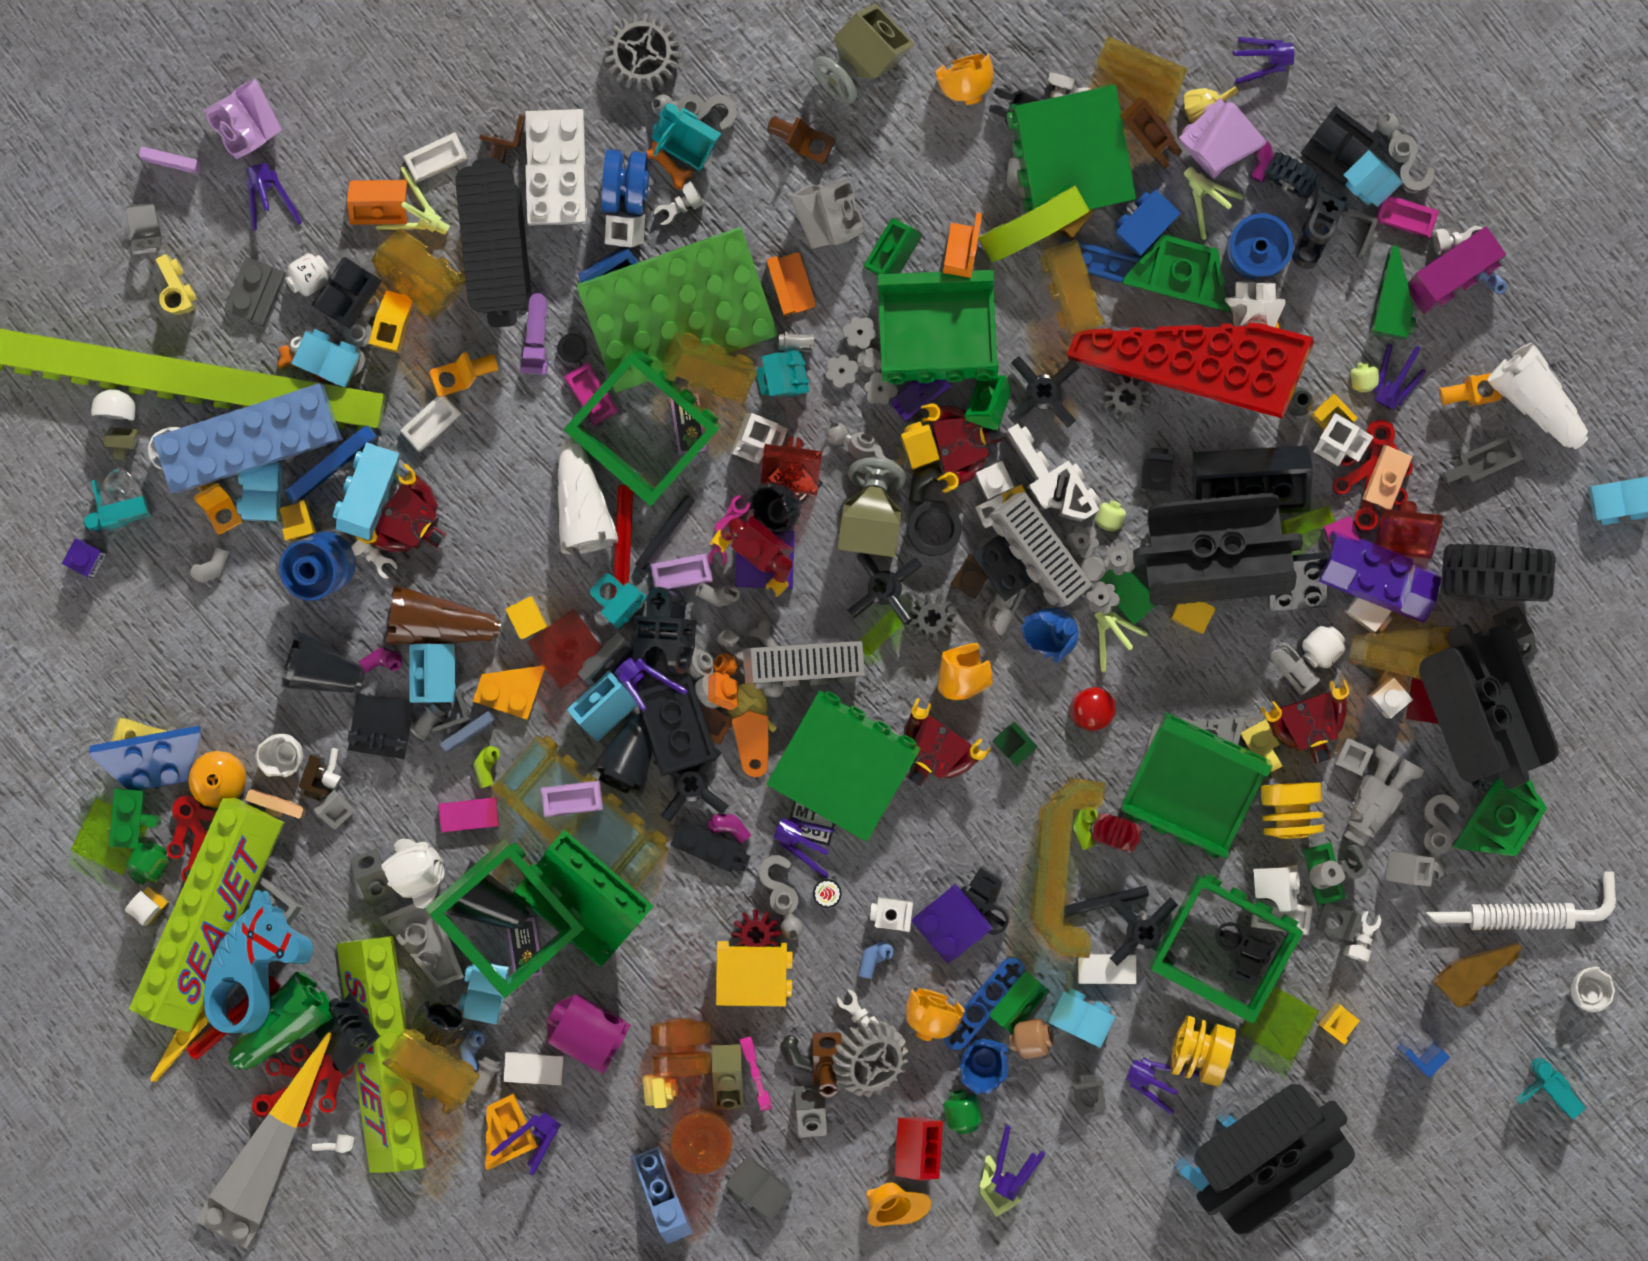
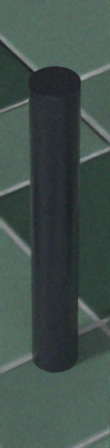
(665, 532)
(1104, 901)

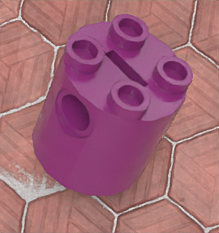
(586, 1031)

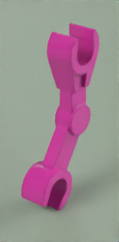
(732, 513)
(750, 1054)

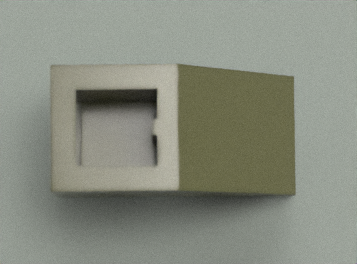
(727, 1076)

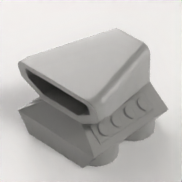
(828, 212)

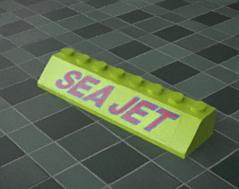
(204, 913)
(386, 1101)

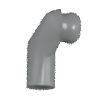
(1012, 179)
(212, 569)
(719, 596)

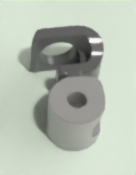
(1333, 873)

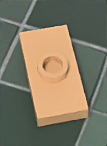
(1387, 477)
(275, 805)

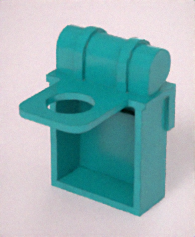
(684, 136)
(784, 374)
(116, 514)
(623, 605)
(1556, 1087)

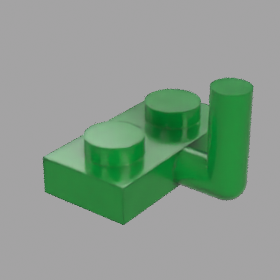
(129, 818)

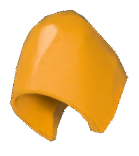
(962, 673)

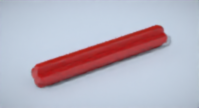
(624, 532)
(236, 1015)

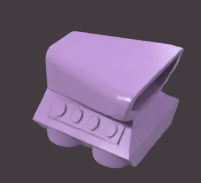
(243, 119)
(1220, 137)

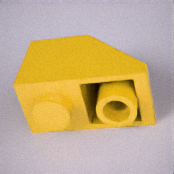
(391, 322)
(919, 445)

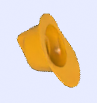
(894, 1206)

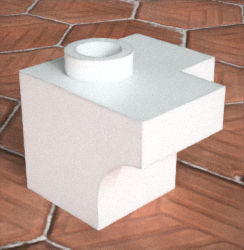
(754, 434)
(1342, 439)
(1279, 885)

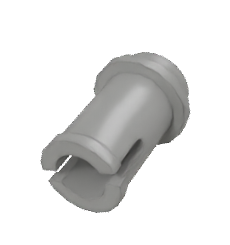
(795, 342)
(427, 721)
(487, 1070)

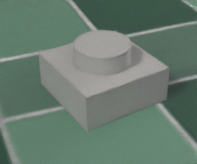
(1353, 756)
(334, 809)

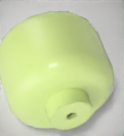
(1364, 377)
(1110, 516)

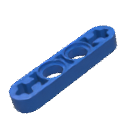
(330, 465)
(979, 999)

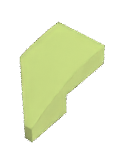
(995, 1201)

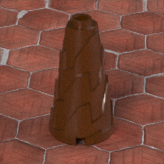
(435, 620)

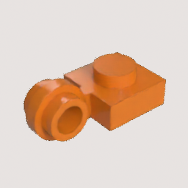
(722, 688)

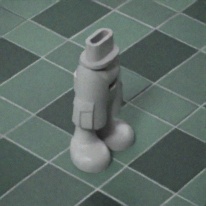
(1377, 799)

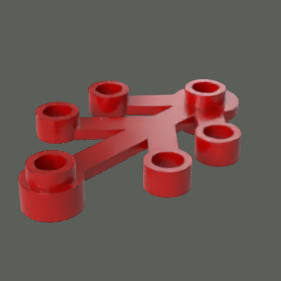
(1367, 470)
(194, 823)
(291, 1071)

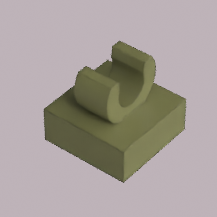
(121, 440)

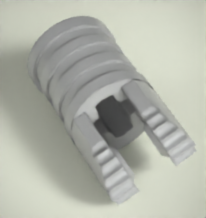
(1001, 612)
(1294, 668)

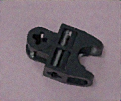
(1319, 227)
(669, 618)

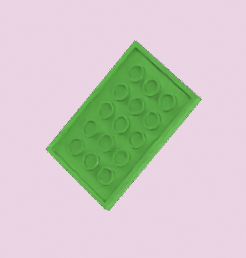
(693, 289)

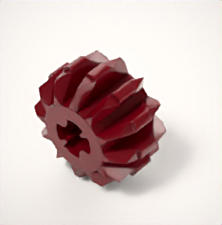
(1116, 832)
(763, 927)

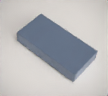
(468, 732)

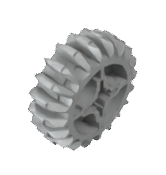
(630, 47)
(875, 1053)

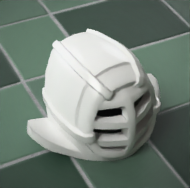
(414, 871)

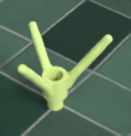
(1201, 187)
(428, 218)
(1108, 621)

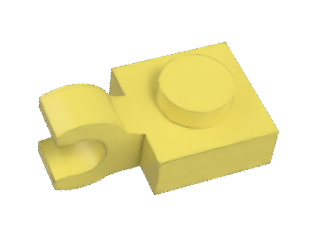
(1261, 741)

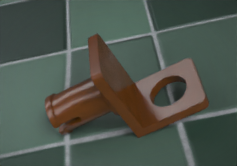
(800, 136)
(500, 145)
(823, 1061)

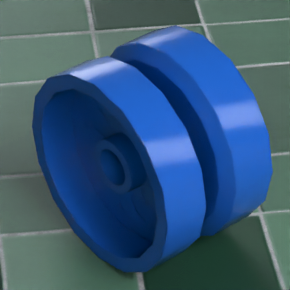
(628, 182)
(1258, 264)

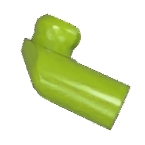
(484, 763)
(1082, 826)

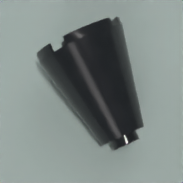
(320, 668)
(626, 759)
(491, 904)

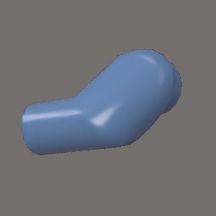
(1494, 282)
(874, 955)
(470, 1045)

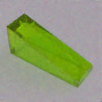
(1308, 521)
(880, 632)

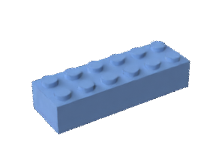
(247, 438)

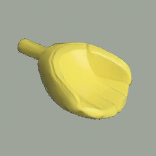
(1197, 100)
(753, 700)

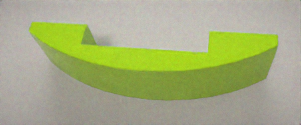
(1034, 225)

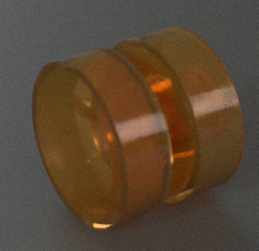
(681, 1039)
(702, 1140)

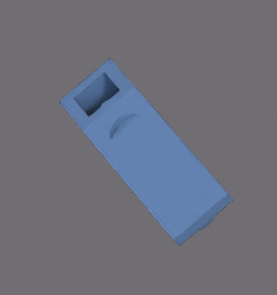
(662, 1195)

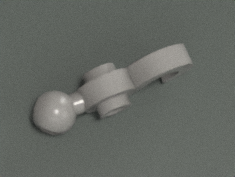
(696, 105)
(1403, 150)
(361, 332)
(862, 445)
(727, 641)
(700, 669)
(1438, 838)
(783, 898)

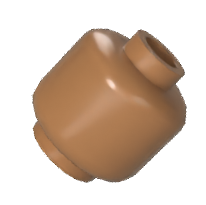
(1032, 1039)

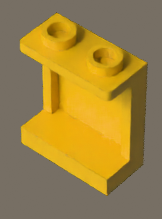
(752, 975)

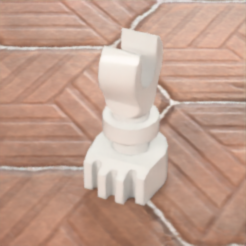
(1061, 84)
(691, 198)
(1443, 242)
(372, 553)
(1360, 950)
(855, 1010)

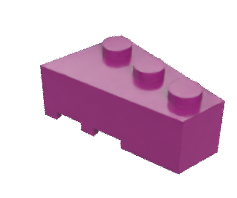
(1456, 270)

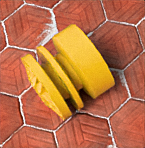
(1292, 809)
(1203, 1051)

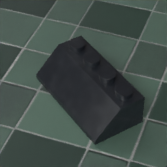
(1256, 471)

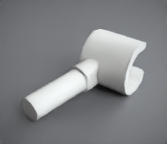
(330, 779)
(343, 1144)

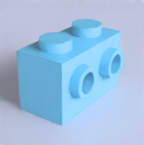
(432, 672)
(602, 709)

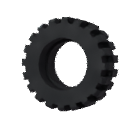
(1498, 572)

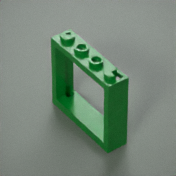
(610, 460)
(472, 878)
(1248, 1012)

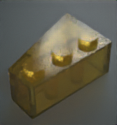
(1141, 74)
(418, 274)
(1071, 287)
(709, 367)
(1398, 650)
(431, 1069)

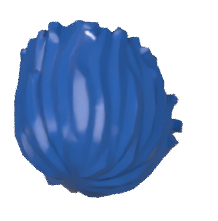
(1051, 632)
(984, 1065)

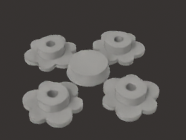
(868, 361)
(1095, 568)

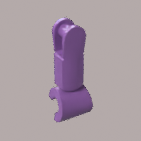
(534, 357)

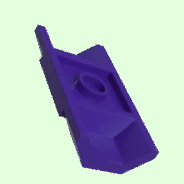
(1381, 577)

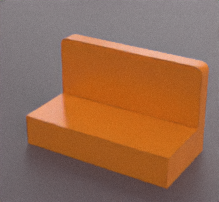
(377, 202)
(962, 248)
(791, 284)

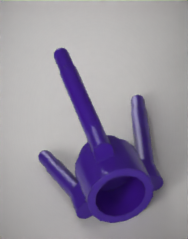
(1278, 53)
(259, 181)
(1390, 393)
(631, 675)
(789, 834)
(1141, 1074)
(544, 1129)
(1009, 1184)

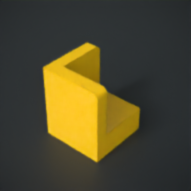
(1328, 408)
(297, 521)
(1193, 615)
(526, 617)
(1339, 1022)

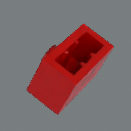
(912, 1156)

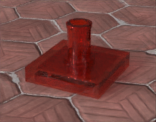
(792, 466)
(1409, 531)
(564, 648)

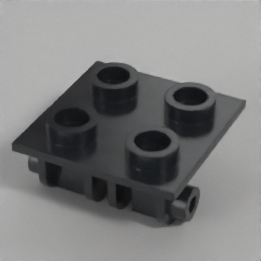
(1002, 567)
(380, 726)
(350, 1032)

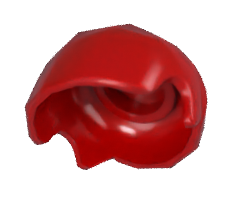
(1092, 709)

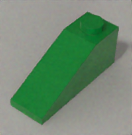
(1394, 304)

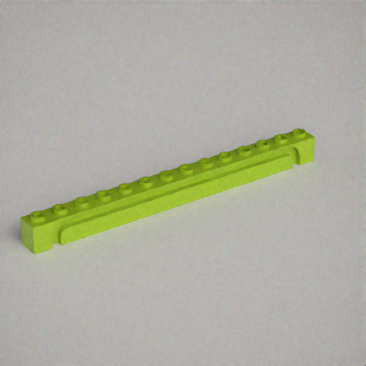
(173, 377)

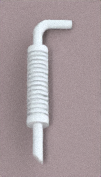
(1531, 916)

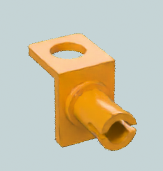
(464, 372)
(1468, 392)
(214, 499)

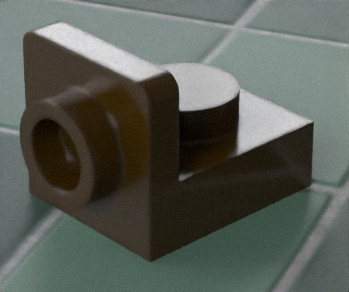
(969, 578)
(313, 772)

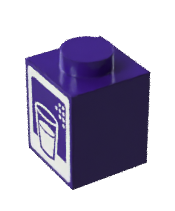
(84, 558)

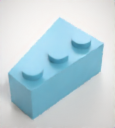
(366, 491)

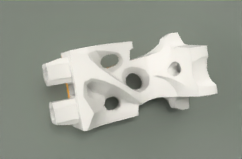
(1261, 308)

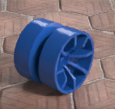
(317, 566)

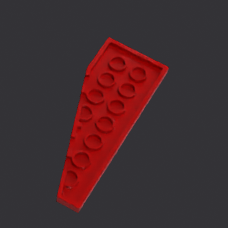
(1228, 363)

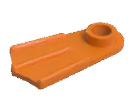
(752, 741)

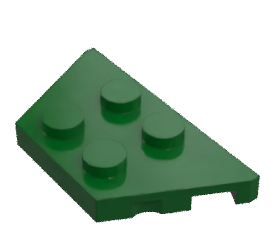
(1181, 272)
(1502, 820)

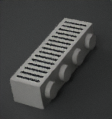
(1040, 550)
(803, 662)

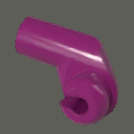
(1264, 157)
(382, 657)
(730, 823)

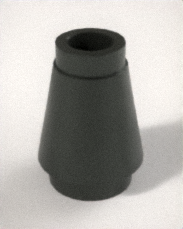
(1296, 408)

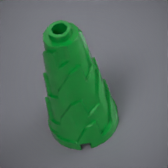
(292, 1015)

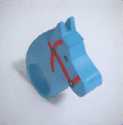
(244, 958)

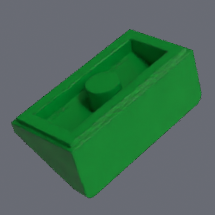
(892, 248)
(989, 402)
(1132, 593)
(1019, 1002)

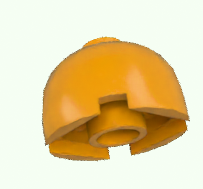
(967, 78)
(228, 771)
(932, 1015)

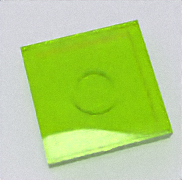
(94, 836)
(1281, 1023)

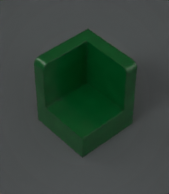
(1014, 743)

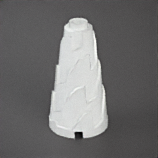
(1539, 394)
(582, 507)

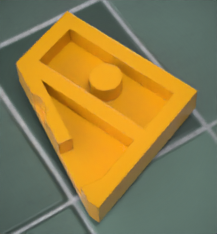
(510, 690)
(503, 1120)

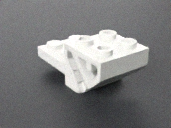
(556, 167)
(1076, 501)

